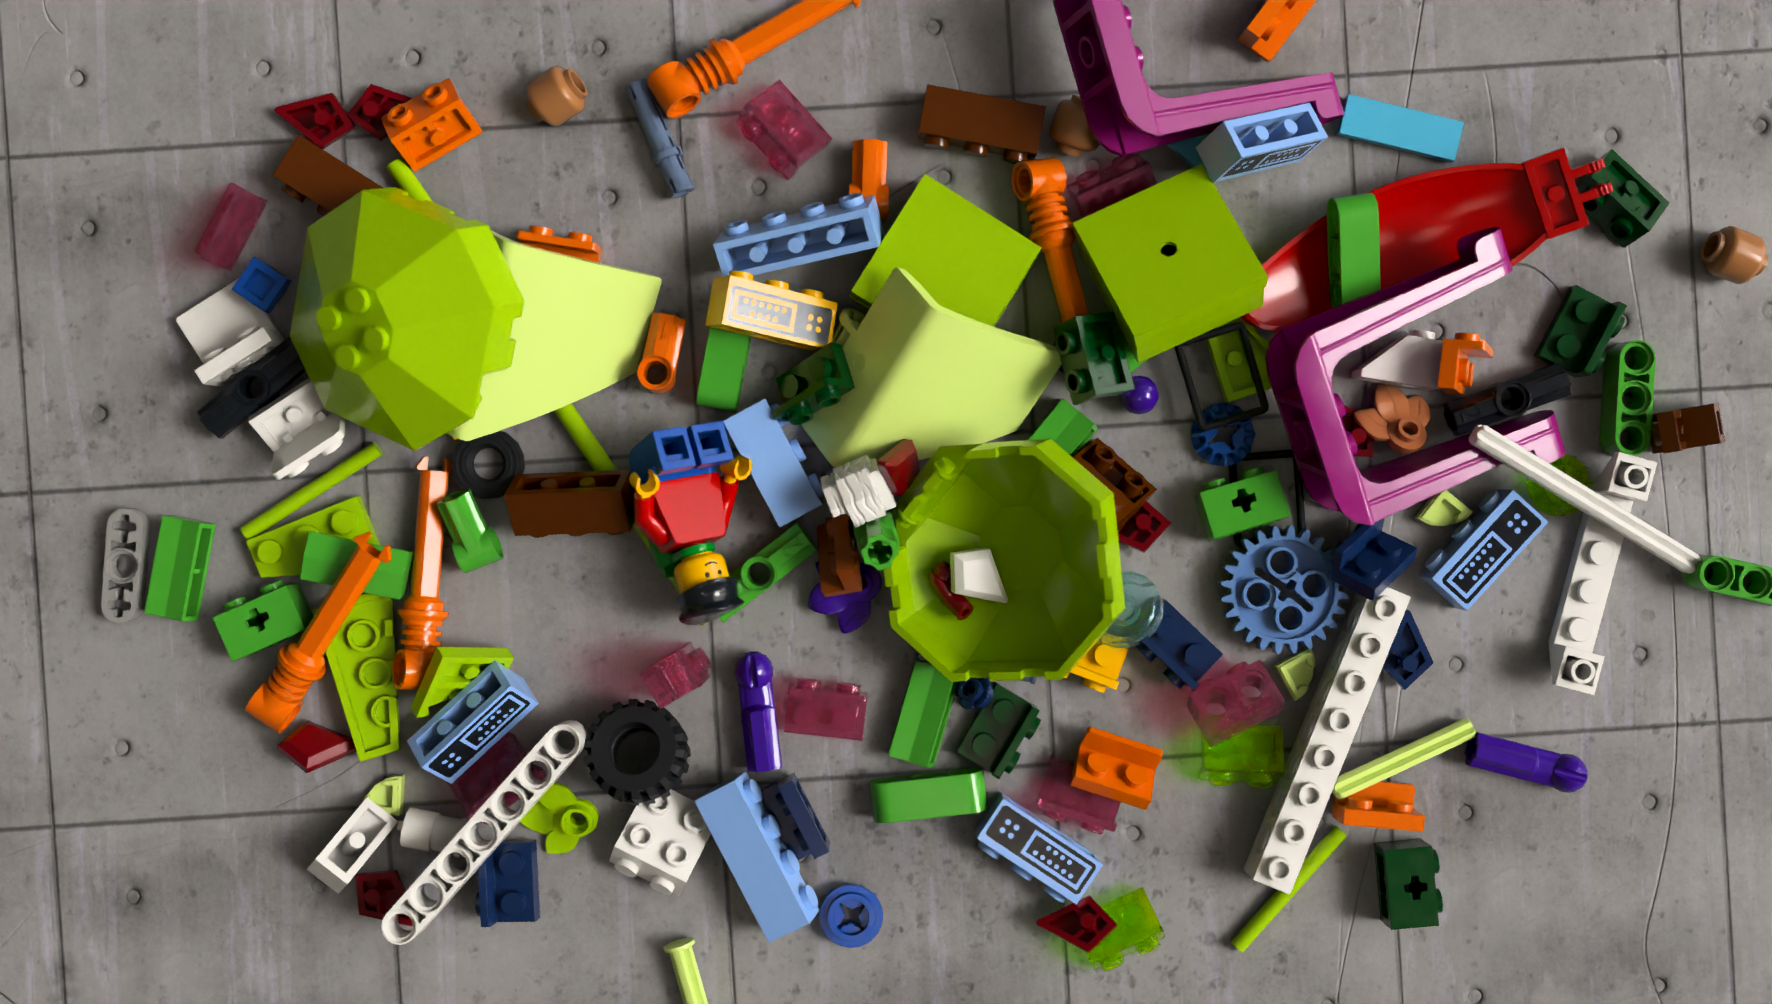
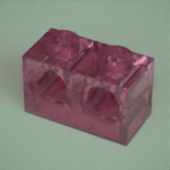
(677, 674)
(1241, 711)

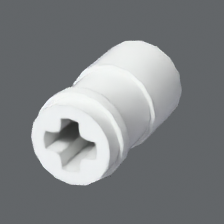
(429, 830)

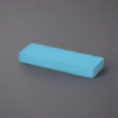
(1400, 128)

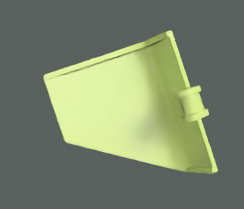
(575, 335)
(927, 378)

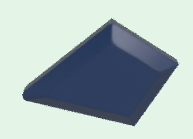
(1408, 653)

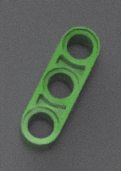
(1353, 247)
(723, 370)
(1640, 383)
(1729, 576)
(928, 795)

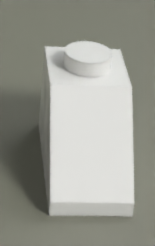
(1405, 362)
(352, 845)

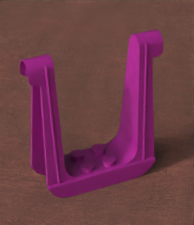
(1131, 116)
(1301, 371)

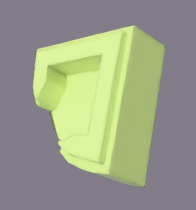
(1443, 510)
(1297, 672)
(389, 794)

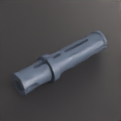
(663, 147)

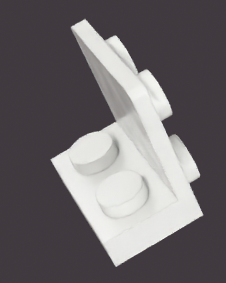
(228, 335)

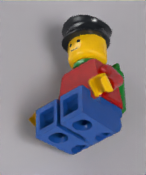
(686, 509)

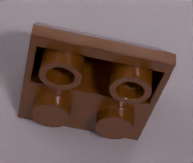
(1128, 485)

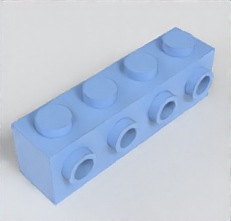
(801, 237)
(758, 856)

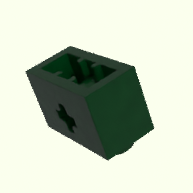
(1394, 867)

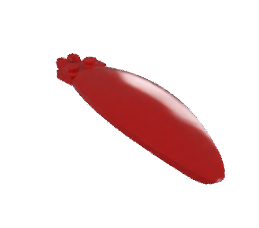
(1424, 221)

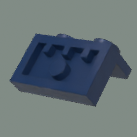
(1370, 560)
(1179, 648)
(796, 817)
(509, 884)

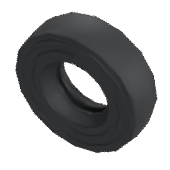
(464, 464)

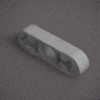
(111, 576)

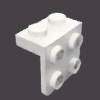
(297, 429)
(662, 843)

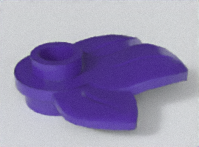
(851, 608)

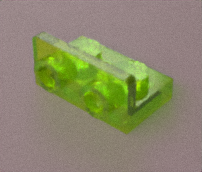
(1248, 757)
(1136, 931)

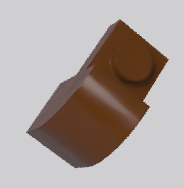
(1686, 428)

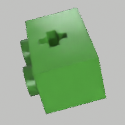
(1265, 507)
(245, 634)

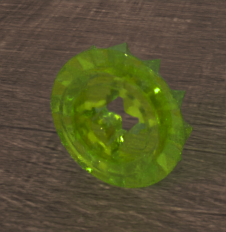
(1550, 503)

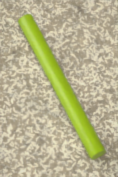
(311, 491)
(1279, 898)

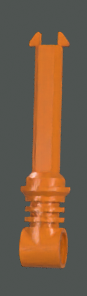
(679, 86)
(1040, 187)
(423, 608)
(303, 662)

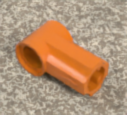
(869, 172)
(663, 349)

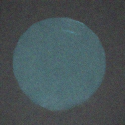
(1141, 613)

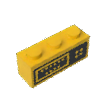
(771, 311)

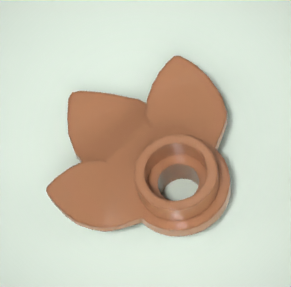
(1393, 416)

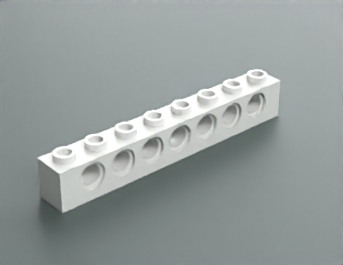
(1325, 739)

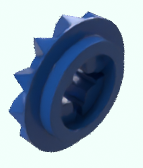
(1218, 452)
(851, 933)

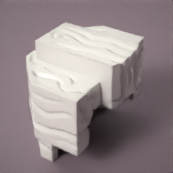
(858, 491)

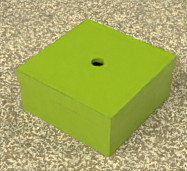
(953, 252)
(1171, 263)

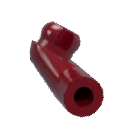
(940, 581)

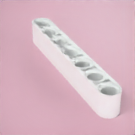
(469, 842)

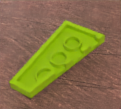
(362, 671)

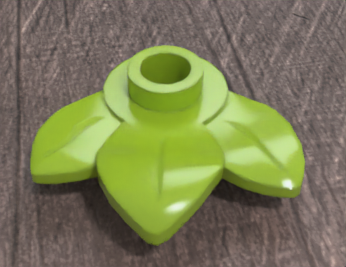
(555, 818)

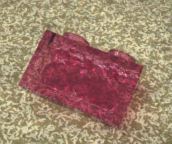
(782, 129)
(1102, 188)
(230, 227)
(826, 710)
(489, 772)
(1065, 801)

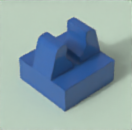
(262, 285)

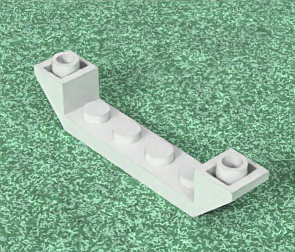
(1590, 577)

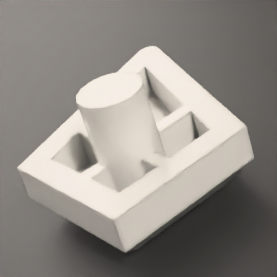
(976, 575)

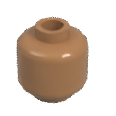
(556, 95)
(1072, 129)
(1734, 254)

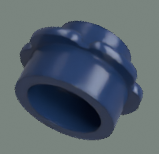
(980, 698)

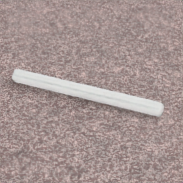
(1583, 498)

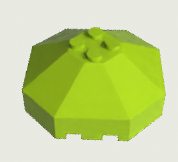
(403, 314)
(1051, 545)

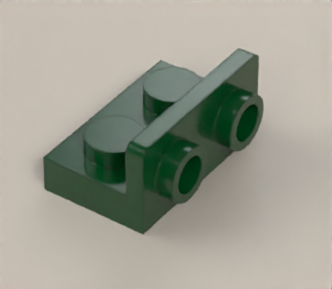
(1629, 208)
(1581, 332)
(1093, 357)
(813, 385)
(999, 731)

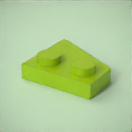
(1232, 365)
(452, 671)

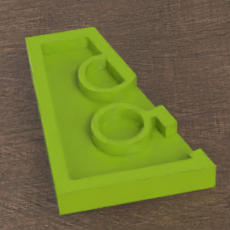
(282, 549)

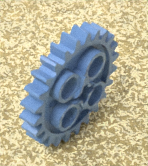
(1263, 617)

